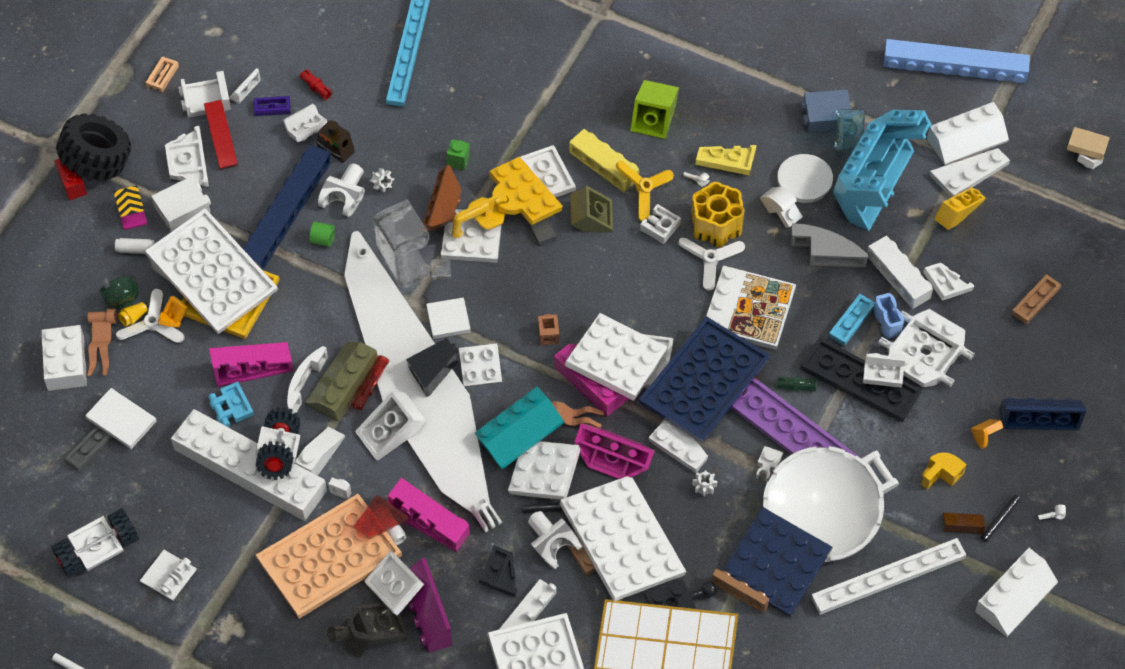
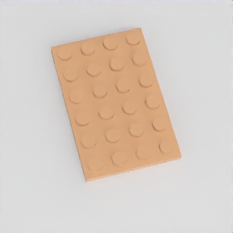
(324, 557)

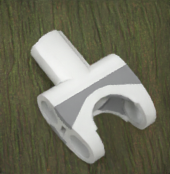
(343, 190)
(551, 537)

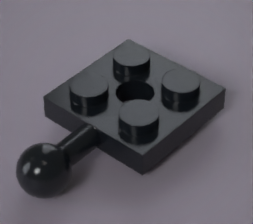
(678, 592)

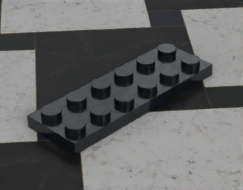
(847, 372)

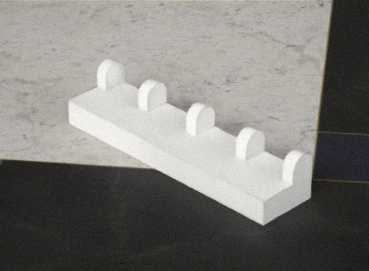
(532, 604)

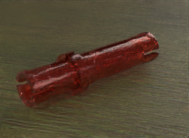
(367, 388)

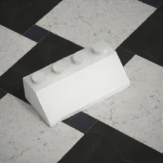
(968, 134)
(1017, 592)

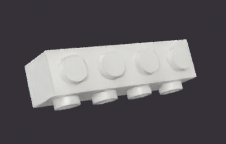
(899, 272)

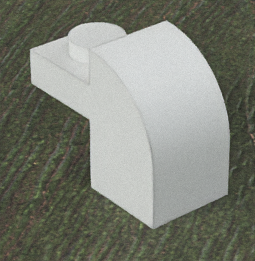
(782, 202)

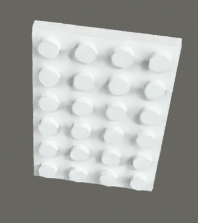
(211, 271)
(622, 538)

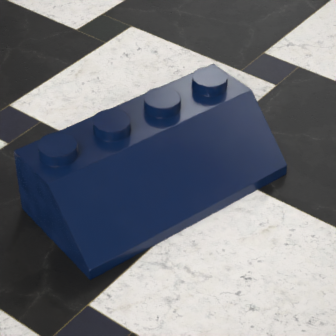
(1042, 414)

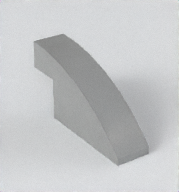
(827, 247)

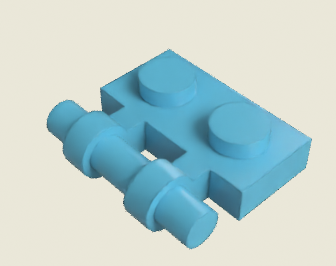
(236, 401)

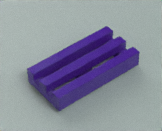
(272, 108)

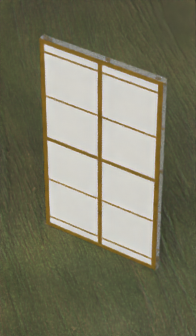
(664, 637)

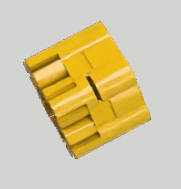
(717, 213)

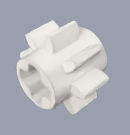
(382, 179)
(704, 483)

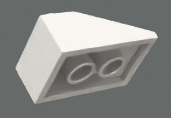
(390, 424)

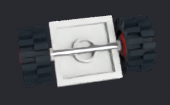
(278, 443)
(95, 543)

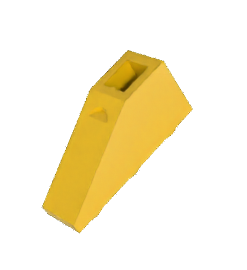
(959, 207)

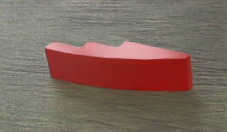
(220, 134)

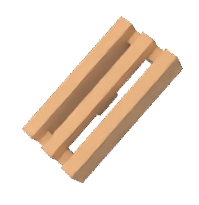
(171, 68)

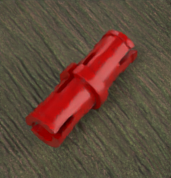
(316, 84)

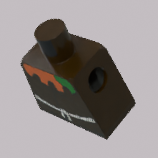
(336, 141)

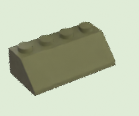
(342, 379)

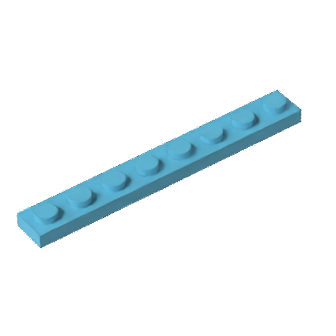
(407, 53)

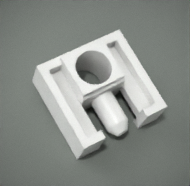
(667, 220)

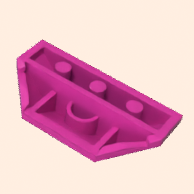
(612, 452)

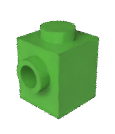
(458, 154)

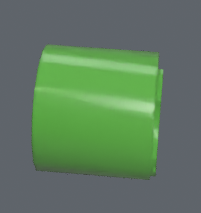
(322, 234)

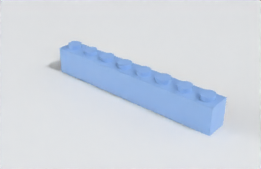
(956, 61)

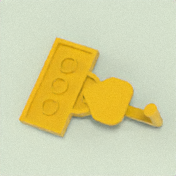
(516, 192)

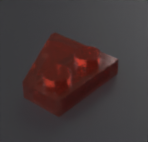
(379, 518)

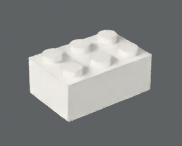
(64, 358)

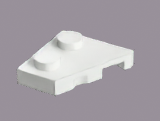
(946, 281)

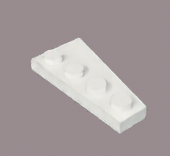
(969, 172)

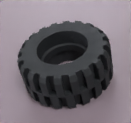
(93, 147)

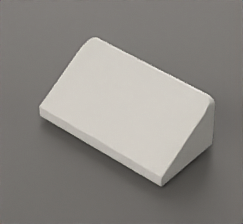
(245, 87)

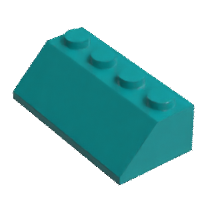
(519, 427)

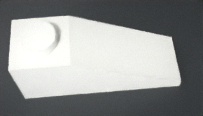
(320, 450)

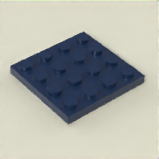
(778, 560)

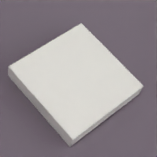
(448, 318)

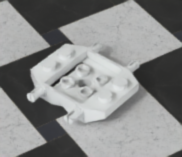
(930, 368)

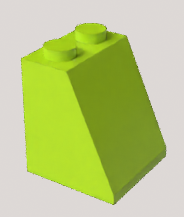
(654, 109)

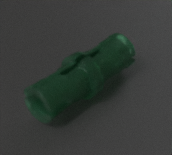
(796, 383)

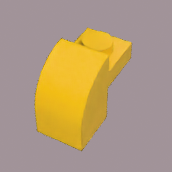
(944, 466)

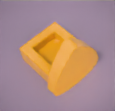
(172, 312)
(981, 431)

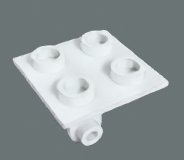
(480, 364)
(168, 574)

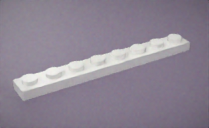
(888, 576)

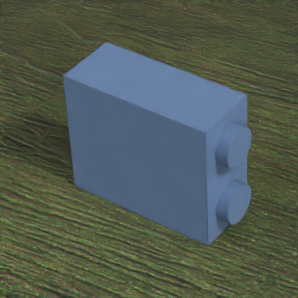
(821, 109)

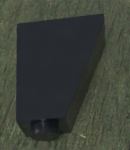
(433, 365)

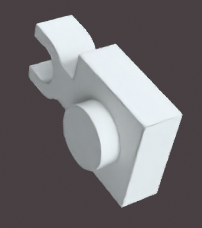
(768, 461)

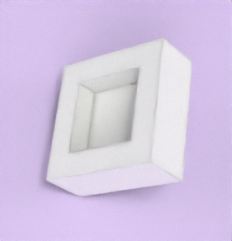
(1089, 162)
(340, 488)

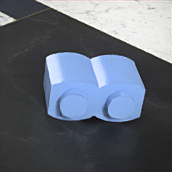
(888, 315)

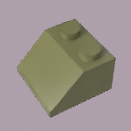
(591, 211)

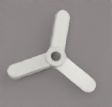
(710, 264)
(153, 315)

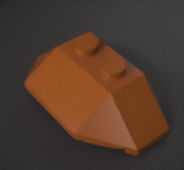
(443, 200)

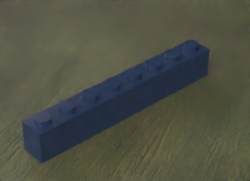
(287, 205)

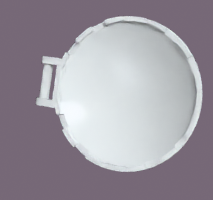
(831, 496)

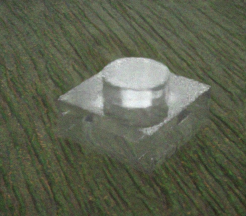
(441, 269)

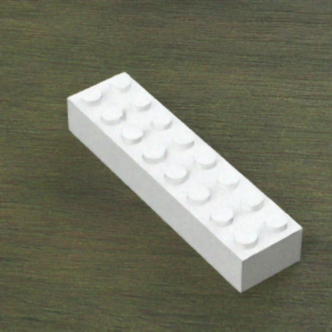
(235, 459)

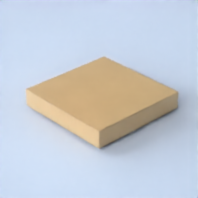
(1088, 143)

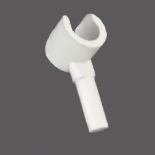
(701, 180)
(1060, 513)

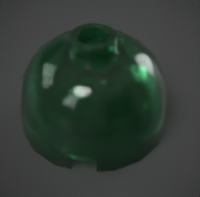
(121, 292)

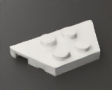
(187, 158)

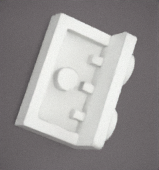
(304, 123)
(884, 370)

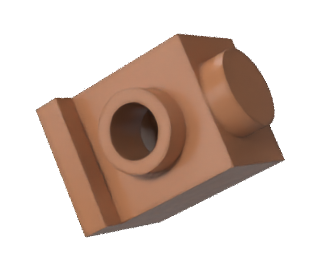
(548, 329)

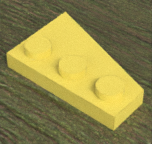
(733, 160)

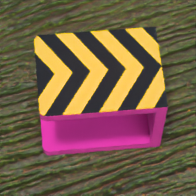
(130, 207)

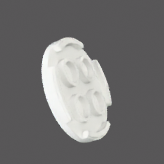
(805, 177)

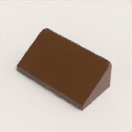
(963, 523)

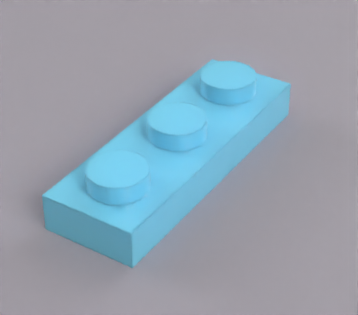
(852, 320)

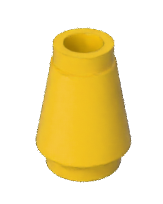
(131, 314)

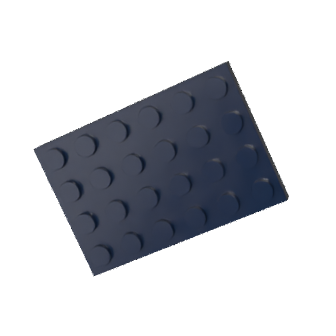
(704, 379)

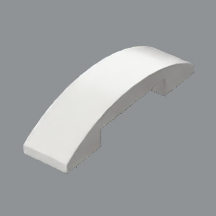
(313, 362)

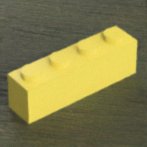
(601, 159)

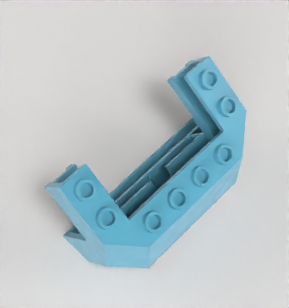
(877, 164)

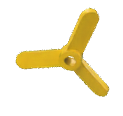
(644, 192)

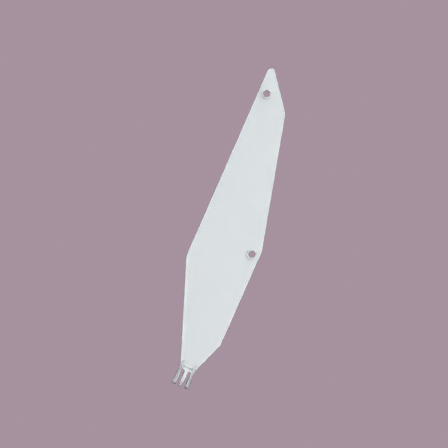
(448, 438)

